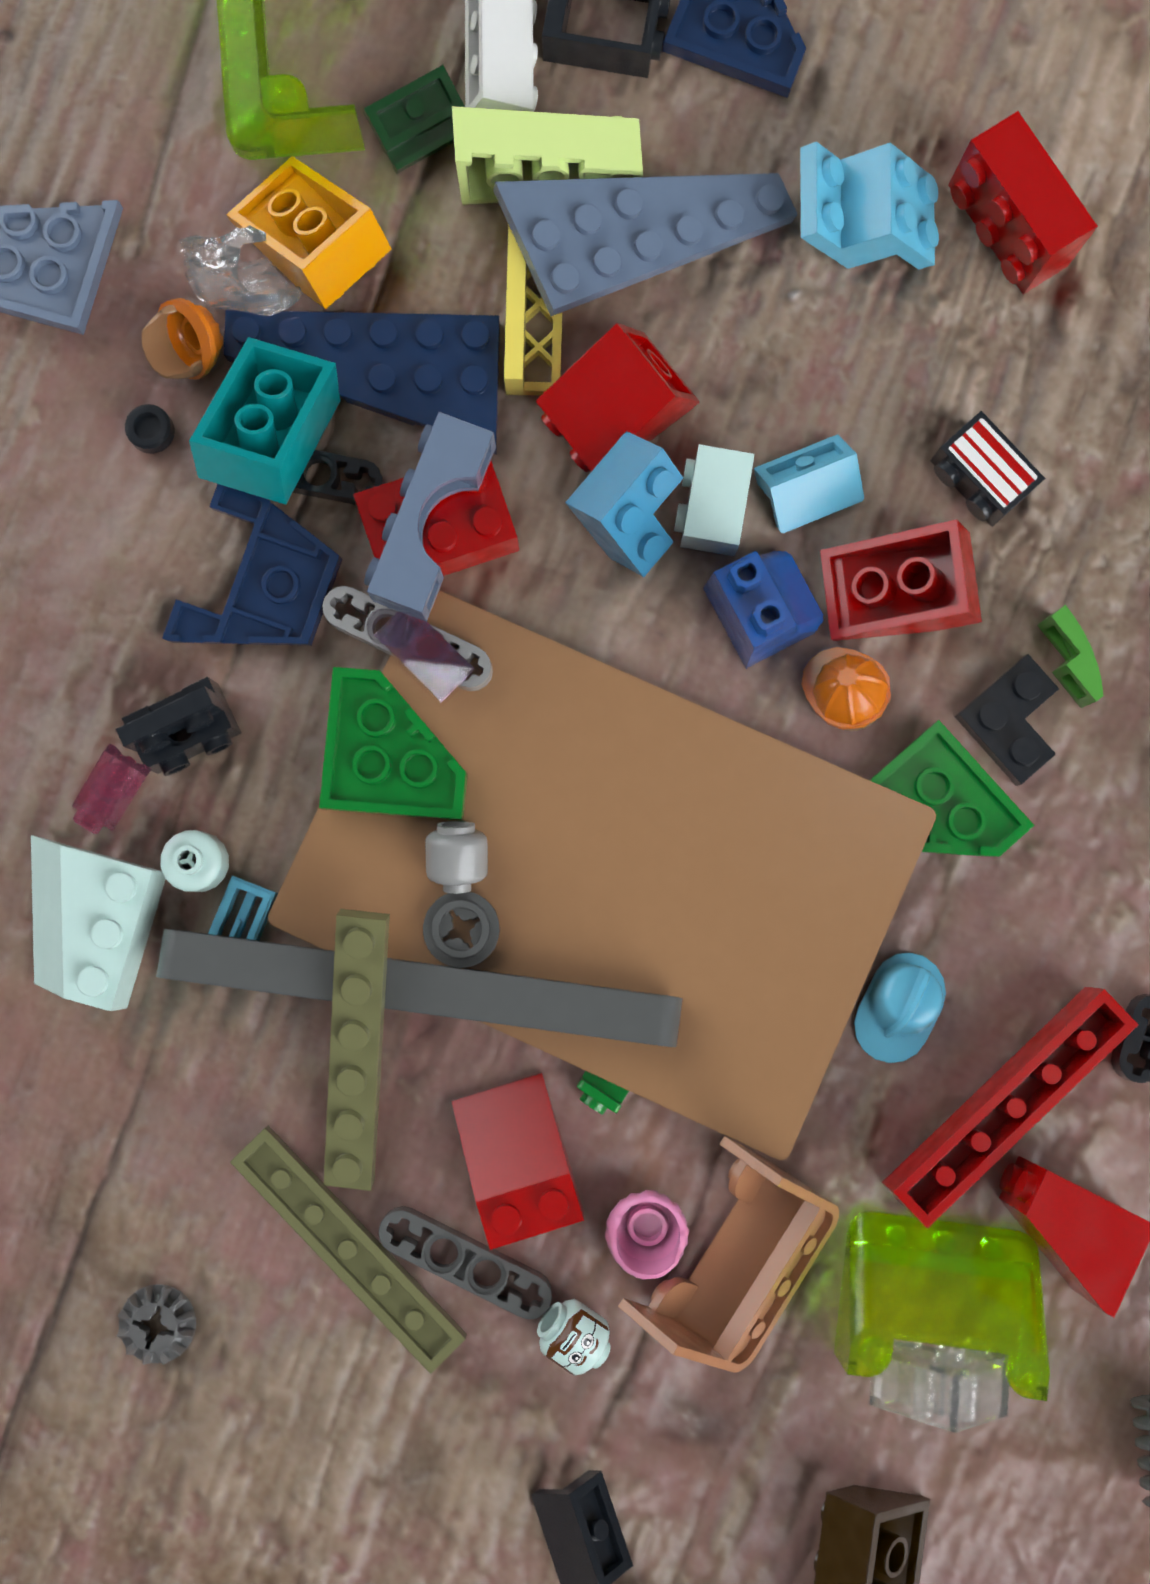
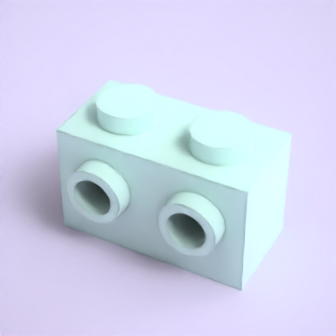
(715, 501)

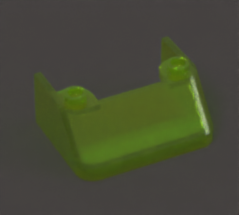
(272, 112)

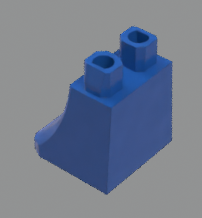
(763, 604)

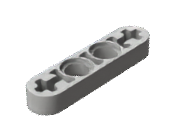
(362, 602)

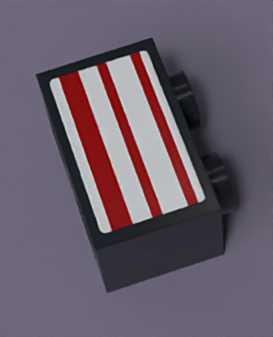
(985, 469)

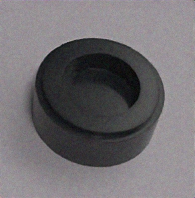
(149, 428)

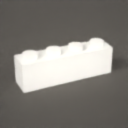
(500, 54)

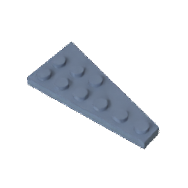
(618, 231)
(54, 260)

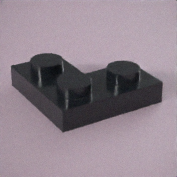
(999, 720)

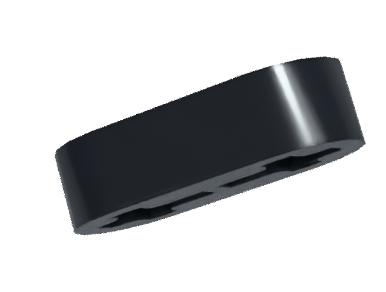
(1133, 1042)

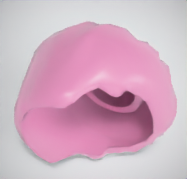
(647, 1234)

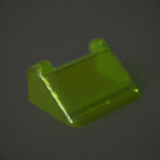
(944, 1289)

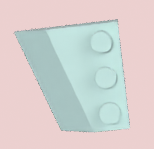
(90, 922)

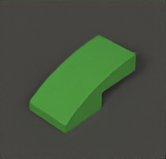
(1080, 670)

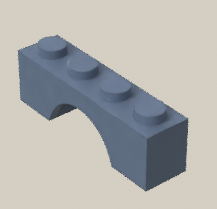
(451, 462)

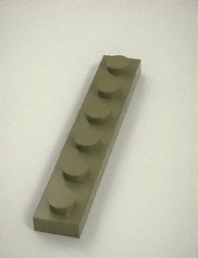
(356, 1048)
(349, 1249)

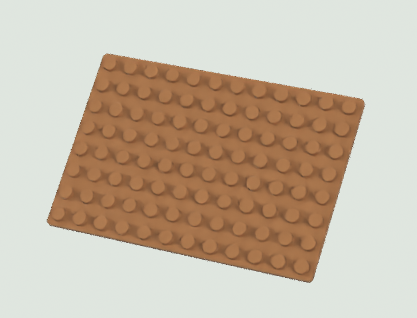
(639, 857)

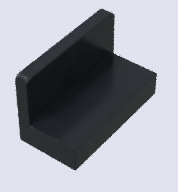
(583, 1531)

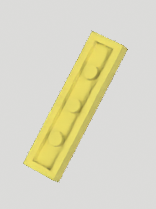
(516, 333)

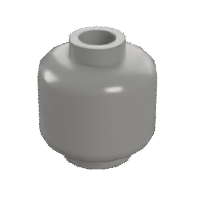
(456, 856)

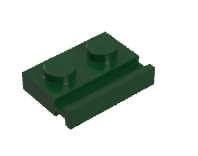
(415, 119)

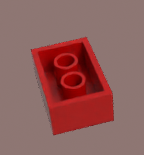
(1020, 203)
(458, 531)

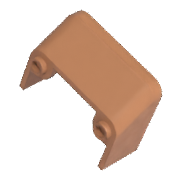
(746, 1271)

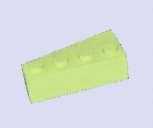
(540, 146)

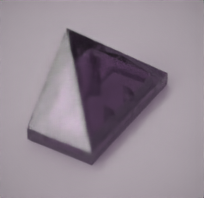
(424, 654)

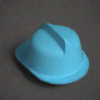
(900, 1007)

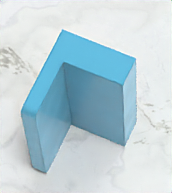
(811, 482)

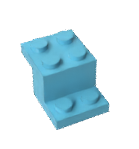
(868, 206)

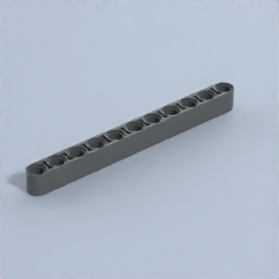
(427, 988)

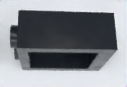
(602, 53)

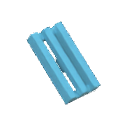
(228, 900)

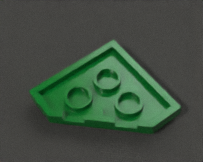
(384, 754)
(969, 806)

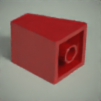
(613, 390)
(1080, 1233)

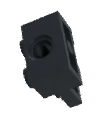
(196, 708)

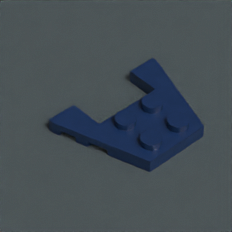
(276, 587)

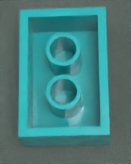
(265, 420)

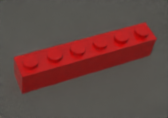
(1009, 1104)

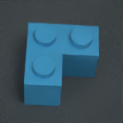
(620, 502)

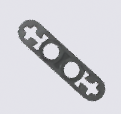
(461, 1270)

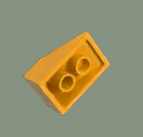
(312, 230)

